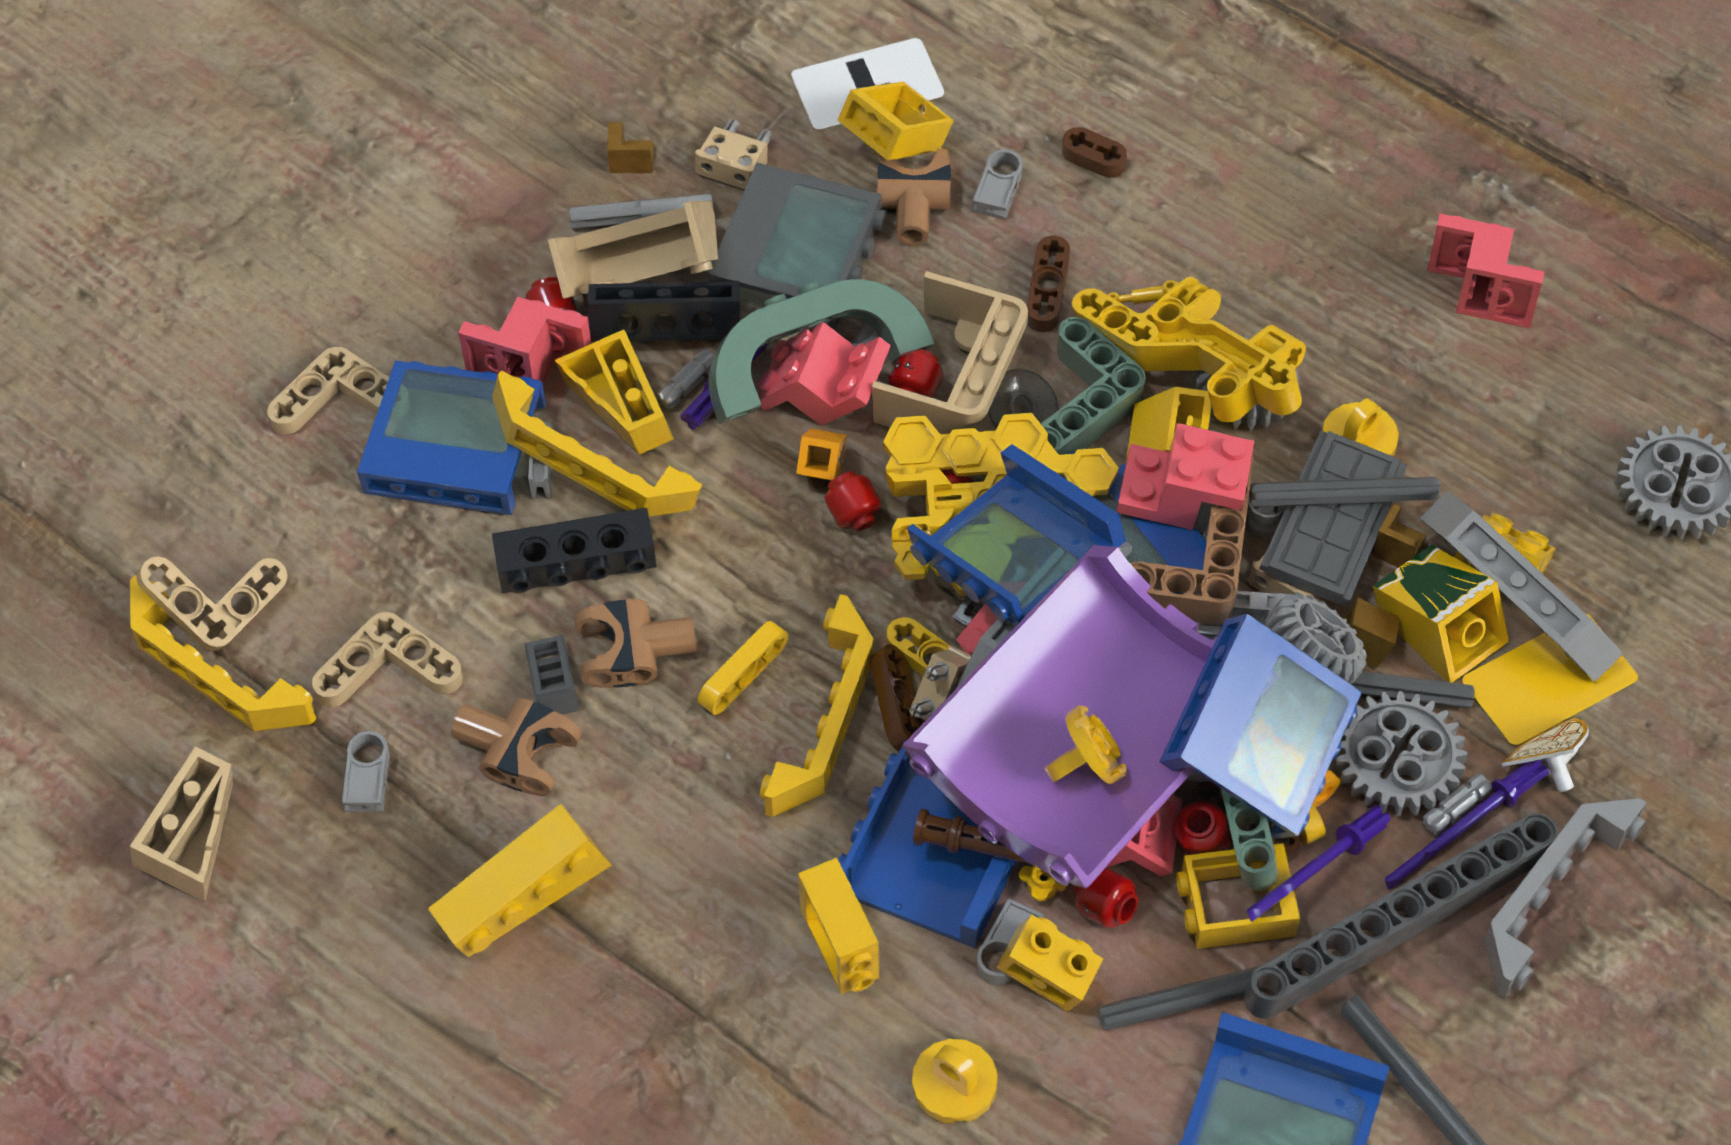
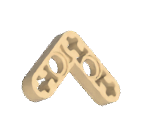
(340, 379)
(218, 613)
(379, 650)

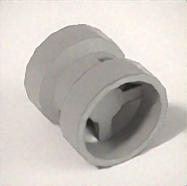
(1263, 520)

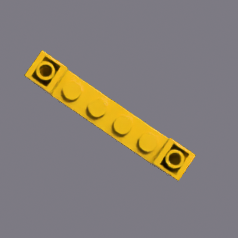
(672, 494)
(278, 708)
(794, 785)

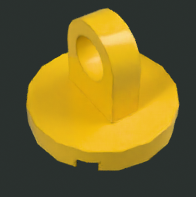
(1365, 424)
(1093, 745)
(954, 1081)

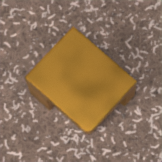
(629, 155)
(1396, 541)
(1375, 628)

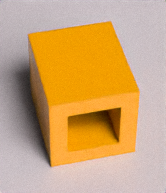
(821, 454)

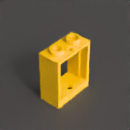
(893, 120)
(1221, 866)
(839, 926)

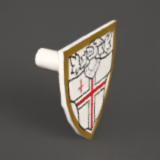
(1556, 747)

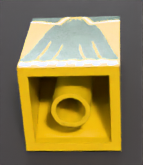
(1445, 611)

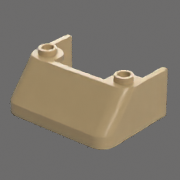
(637, 249)
(987, 328)

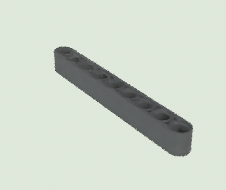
(1392, 928)

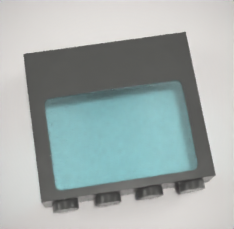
(797, 233)

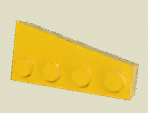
(519, 882)

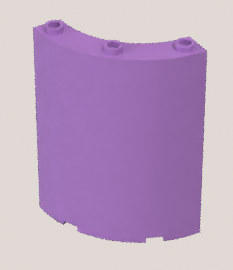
(1084, 644)

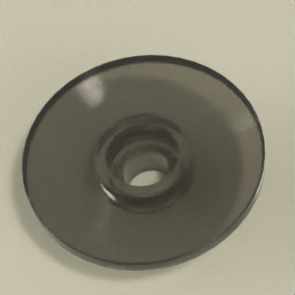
(1027, 391)

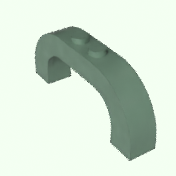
(872, 302)

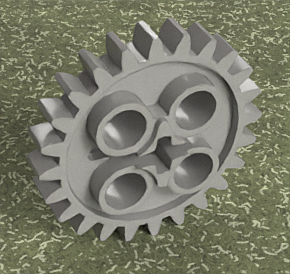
(1644, 472)
(1433, 771)

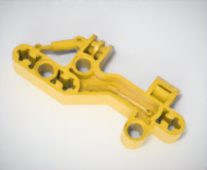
(1181, 337)

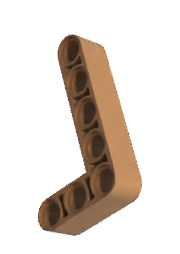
(1214, 581)

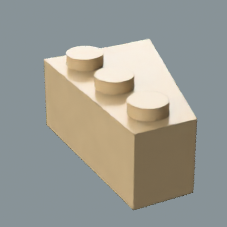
(186, 826)

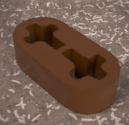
(1094, 152)

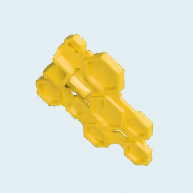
(921, 453)

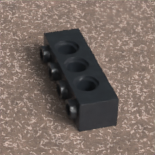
(649, 300)
(558, 540)

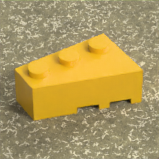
(617, 390)

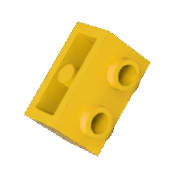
(1050, 962)

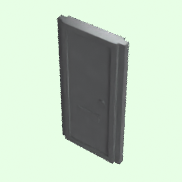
(1329, 544)

